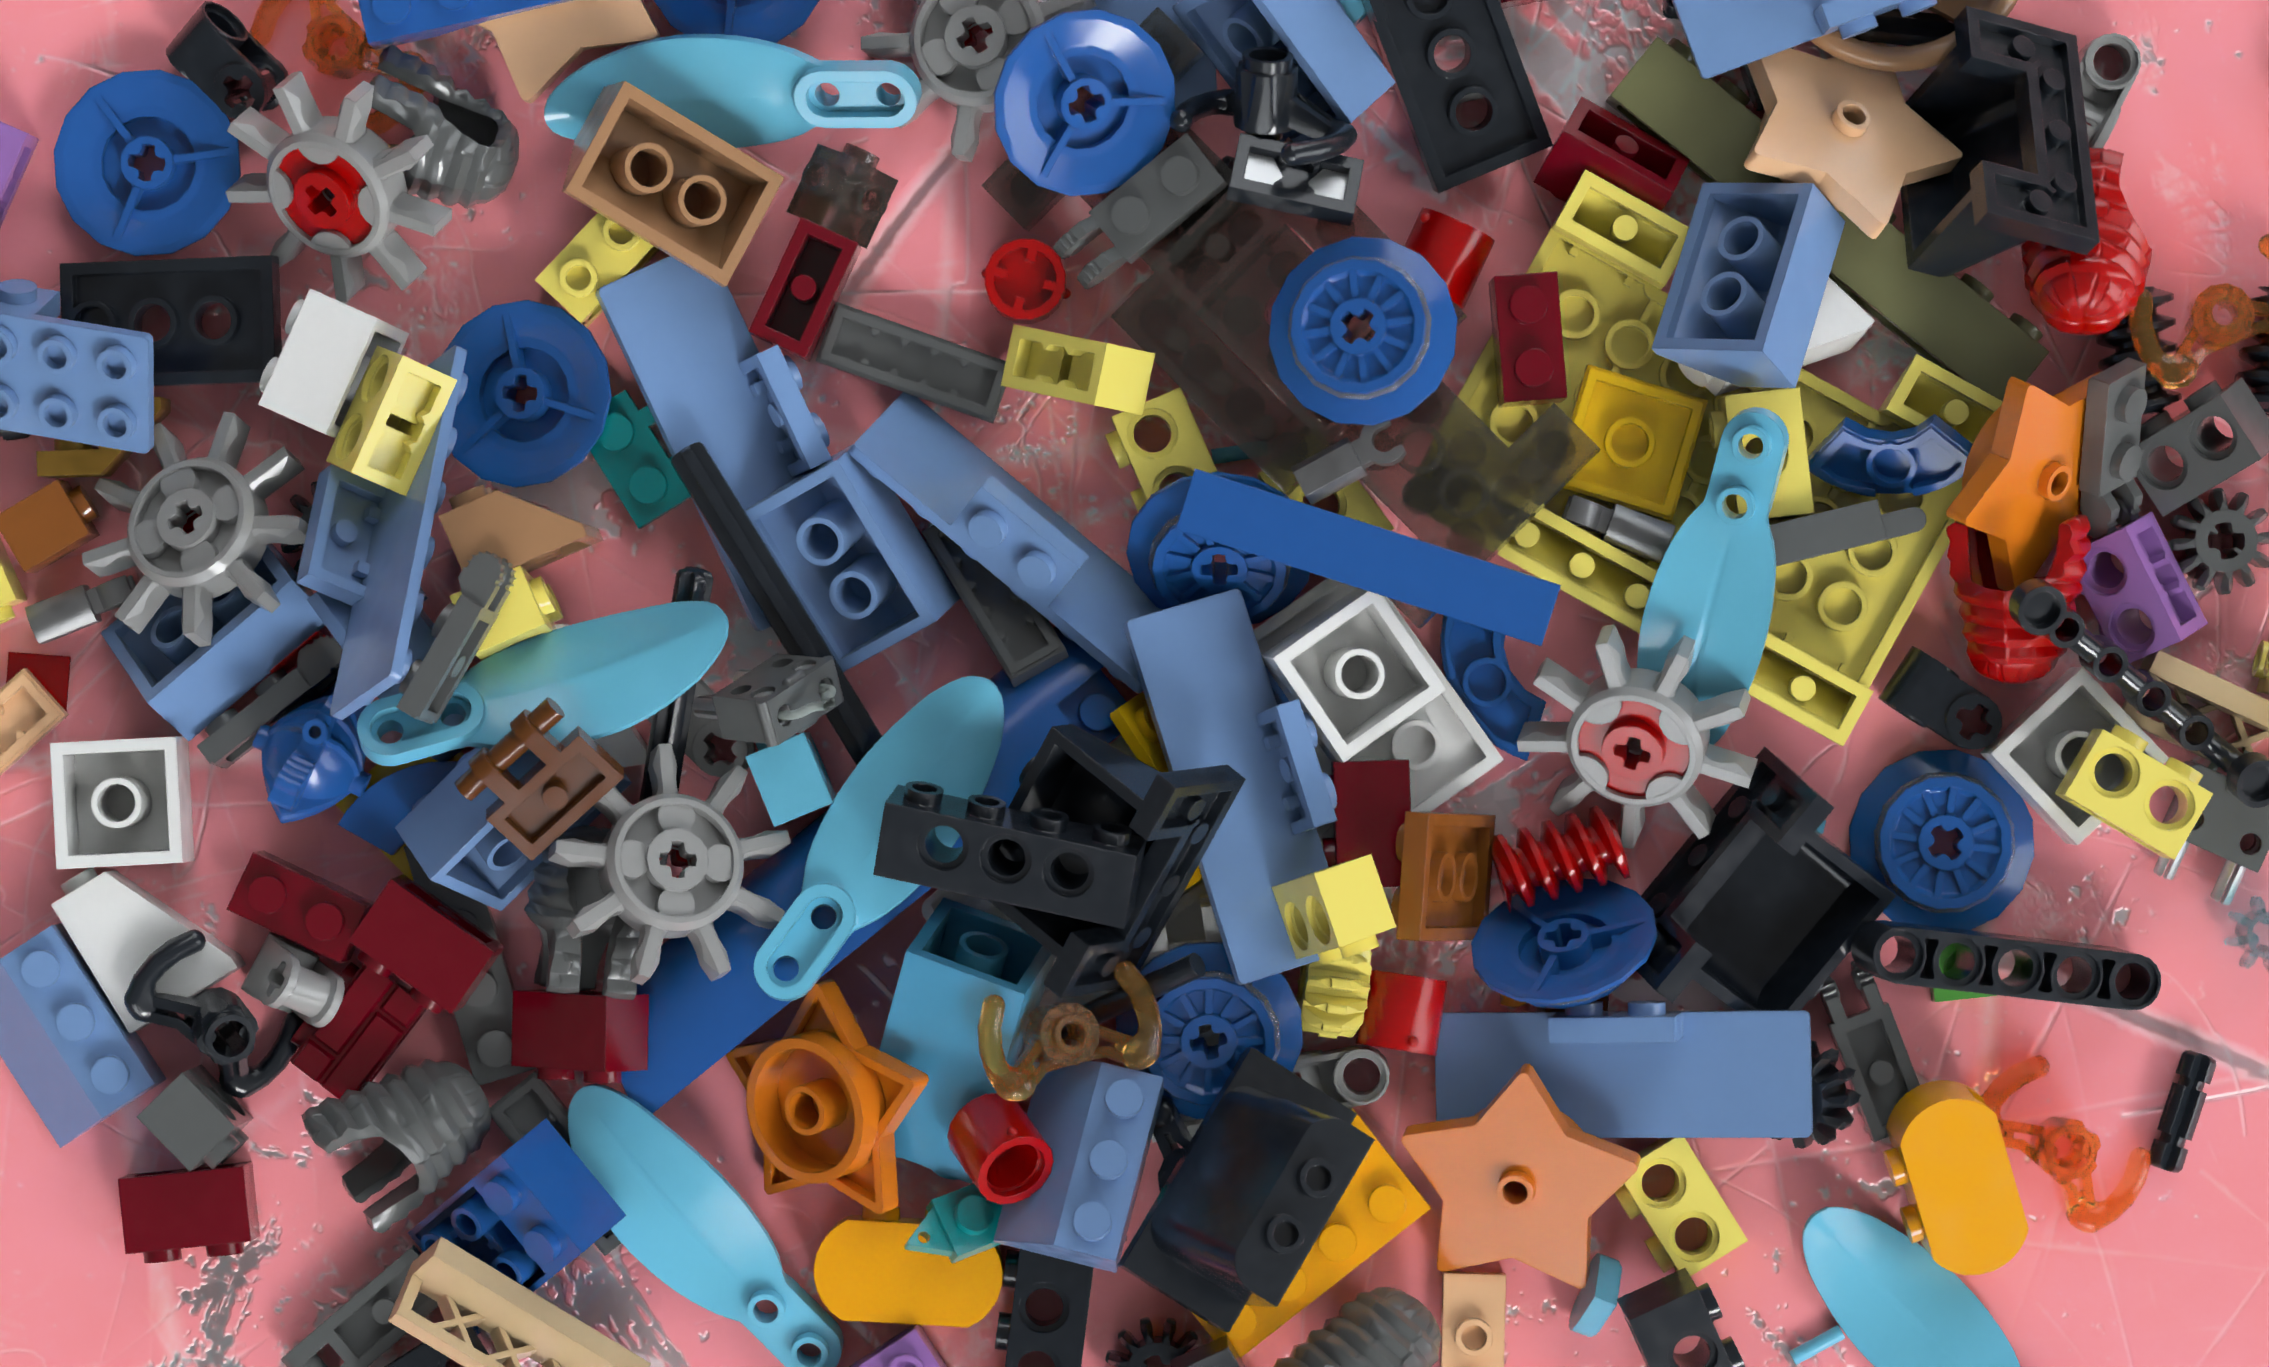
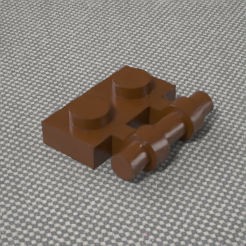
(553, 792)

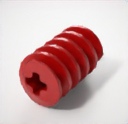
(1558, 856)

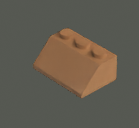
(669, 181)
(512, 529)

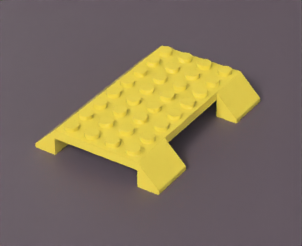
(1829, 612)

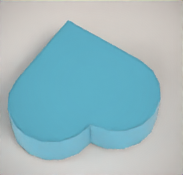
(1598, 1297)

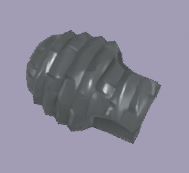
(472, 141)
(554, 901)
(427, 1118)
(1372, 1331)

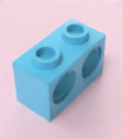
(791, 778)

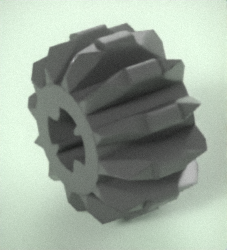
(2231, 522)

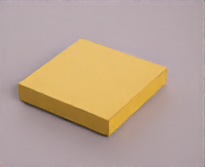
(1643, 441)

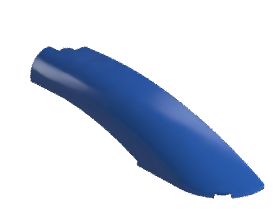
(703, 1020)

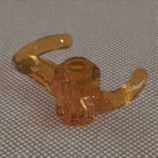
(321, 35)
(2181, 368)
(1045, 1041)
(2079, 1162)

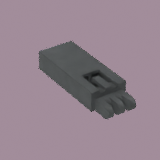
(1841, 530)

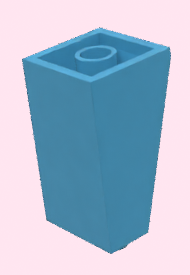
(936, 1016)

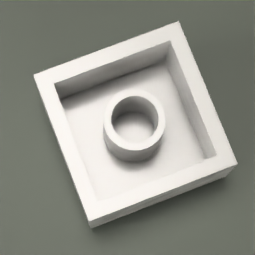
(324, 361)
(1353, 673)
(2045, 741)
(122, 802)

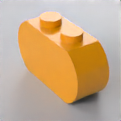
(1955, 1178)
(872, 1278)

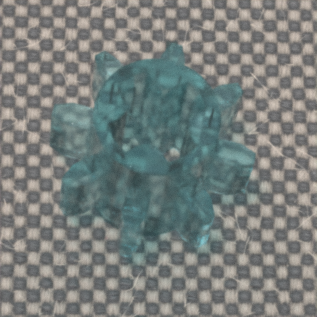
(2246, 938)

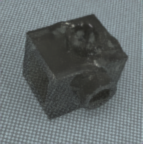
(843, 192)

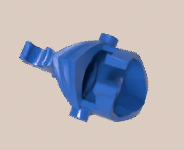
(311, 759)

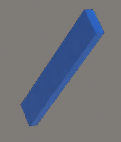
(1368, 557)

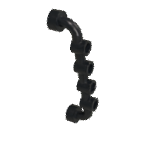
(2041, 610)

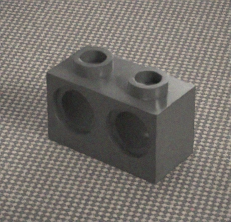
(2205, 451)
(197, 1119)

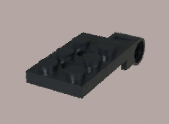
(1429, 95)
(123, 291)

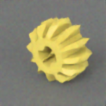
(1334, 995)

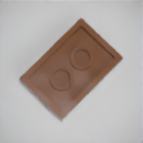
(1443, 875)

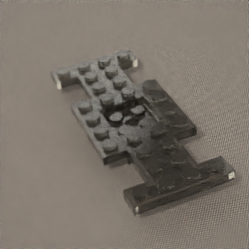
(1216, 290)

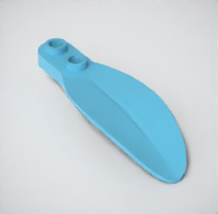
(742, 88)
(1721, 568)
(598, 672)
(941, 741)
(695, 1226)
(1896, 1297)

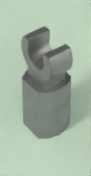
(1343, 463)
(1621, 527)
(76, 608)

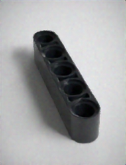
(2032, 975)

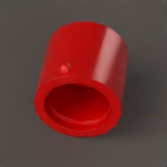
(1452, 250)
(1025, 281)
(1403, 1013)
(1000, 1149)

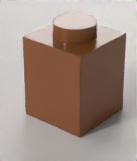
(49, 524)

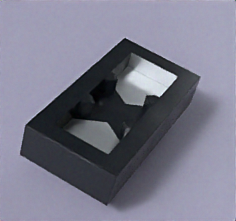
(1313, 190)

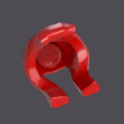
(2099, 288)
(1995, 641)

